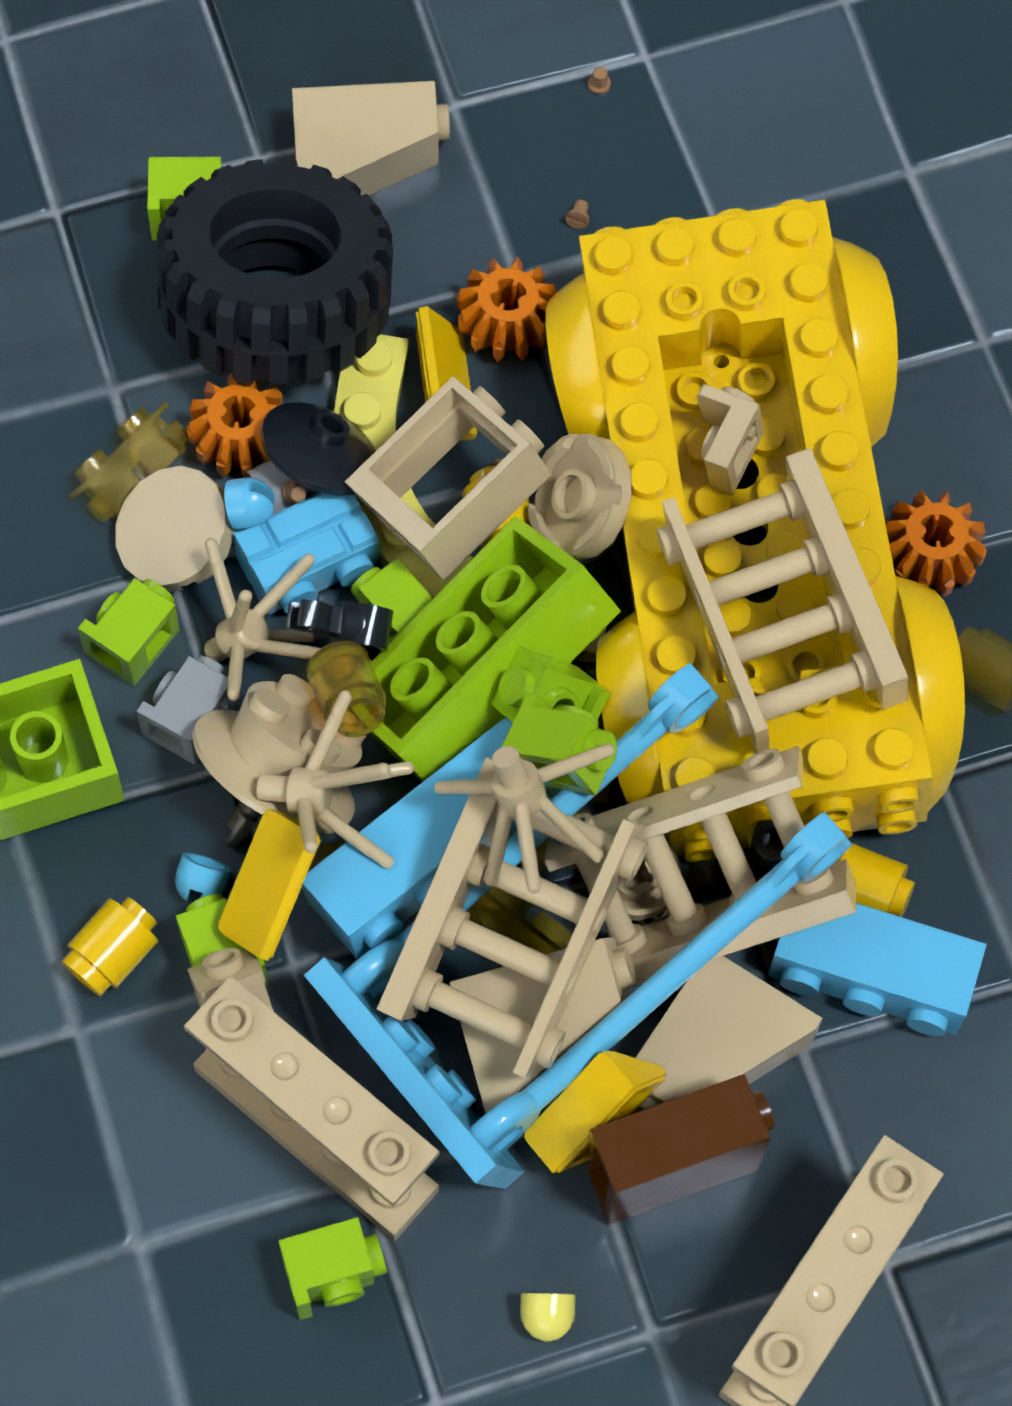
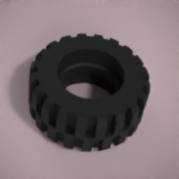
(274, 325)

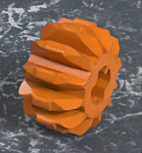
(505, 288)
(226, 408)
(945, 526)

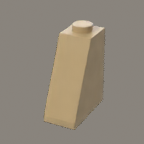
(370, 131)
(597, 993)
(724, 1028)

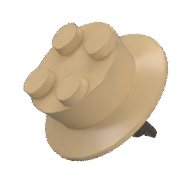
(270, 737)

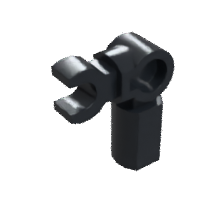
(344, 621)
(707, 878)

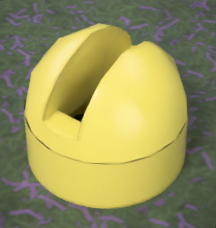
(547, 1315)

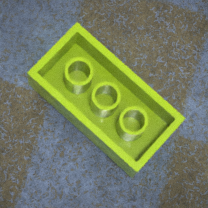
(460, 645)
(52, 751)

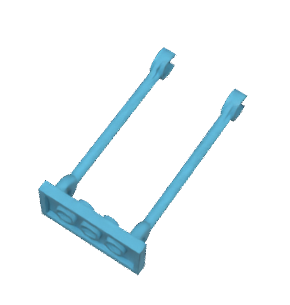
(446, 1098)

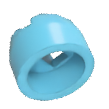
(248, 502)
(201, 875)

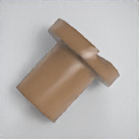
(599, 81)
(578, 216)
(293, 491)

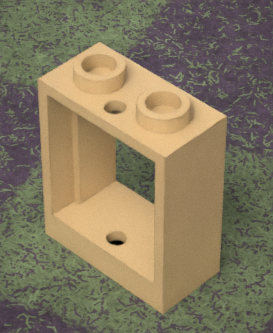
(420, 445)

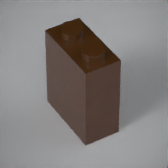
(678, 1148)

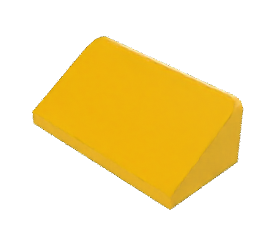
(440, 354)
(267, 885)
(603, 1092)

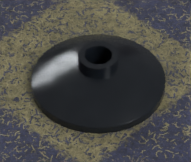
(314, 446)

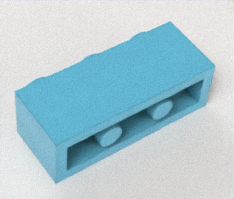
(885, 967)

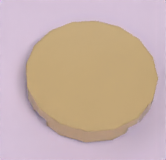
(584, 497)
(167, 524)

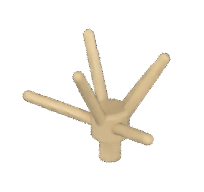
(245, 628)
(310, 789)
(520, 795)

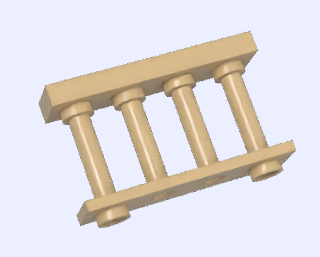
(824, 553)
(761, 777)
(445, 924)
(313, 1108)
(832, 1279)

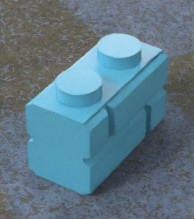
(323, 526)

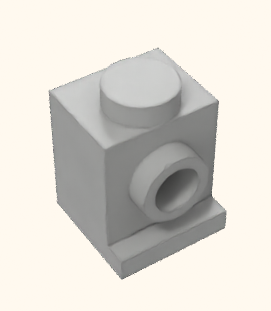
(181, 701)

